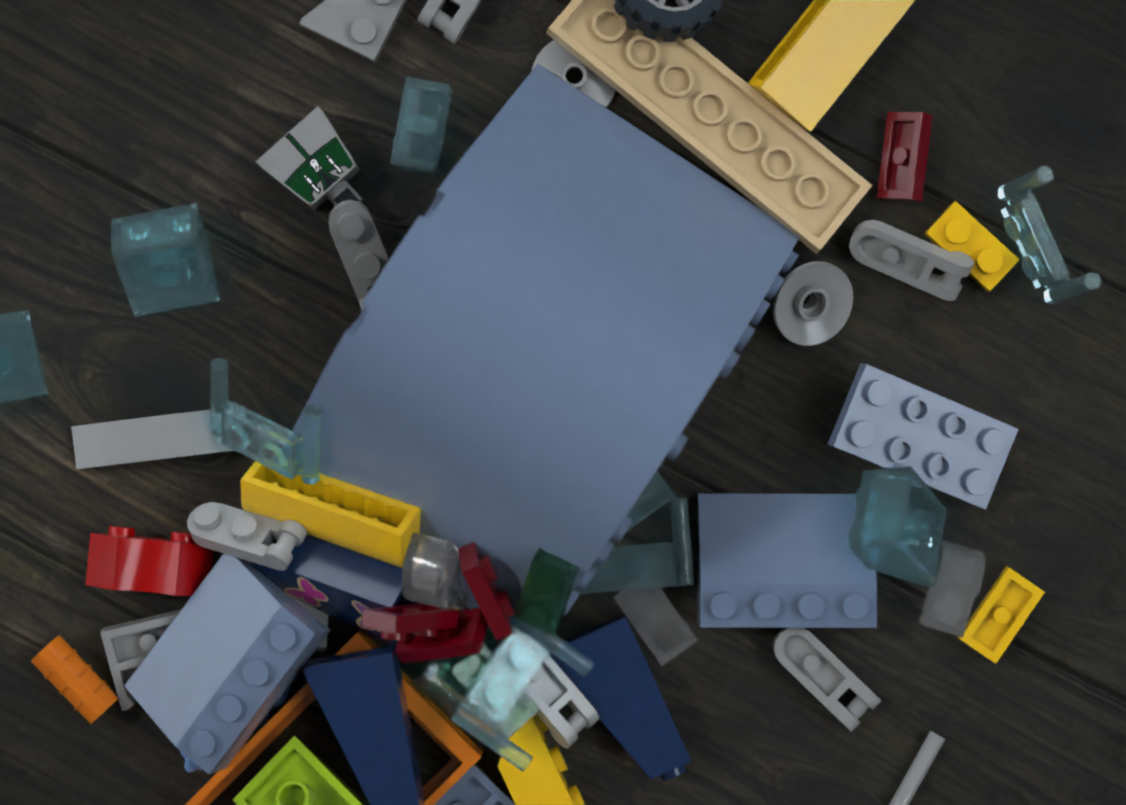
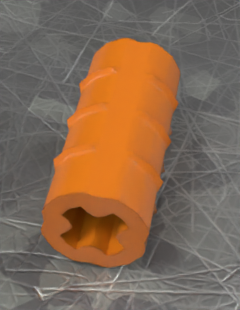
(74, 679)

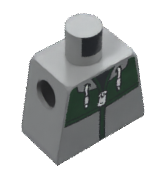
(313, 162)

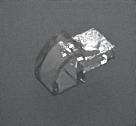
(432, 573)
(955, 587)
(657, 623)

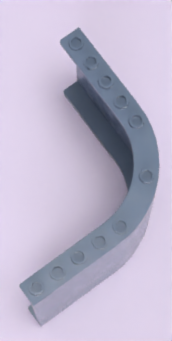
(546, 334)

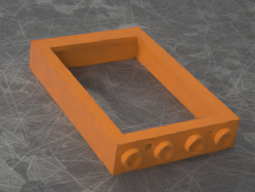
(421, 709)

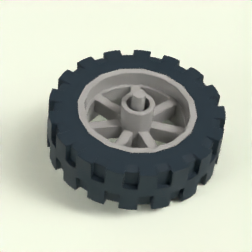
(667, 21)

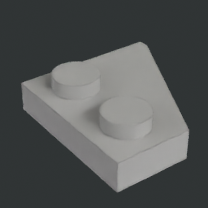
(355, 24)
(128, 646)

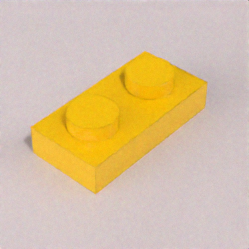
(962, 232)
(1001, 614)

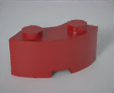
(147, 563)

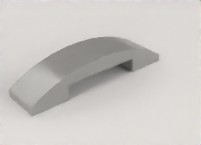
(144, 439)

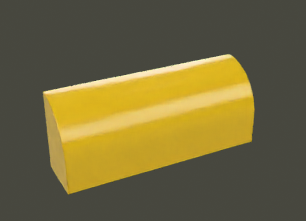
(824, 55)
(334, 512)

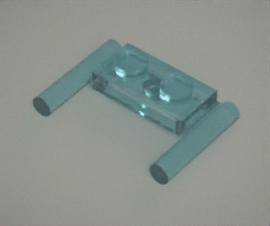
(1035, 242)
(262, 438)
(649, 564)
(504, 683)

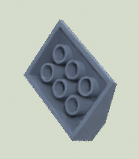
(781, 563)
(224, 662)

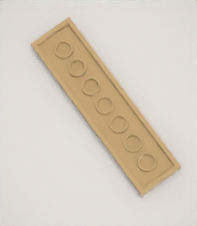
(717, 119)

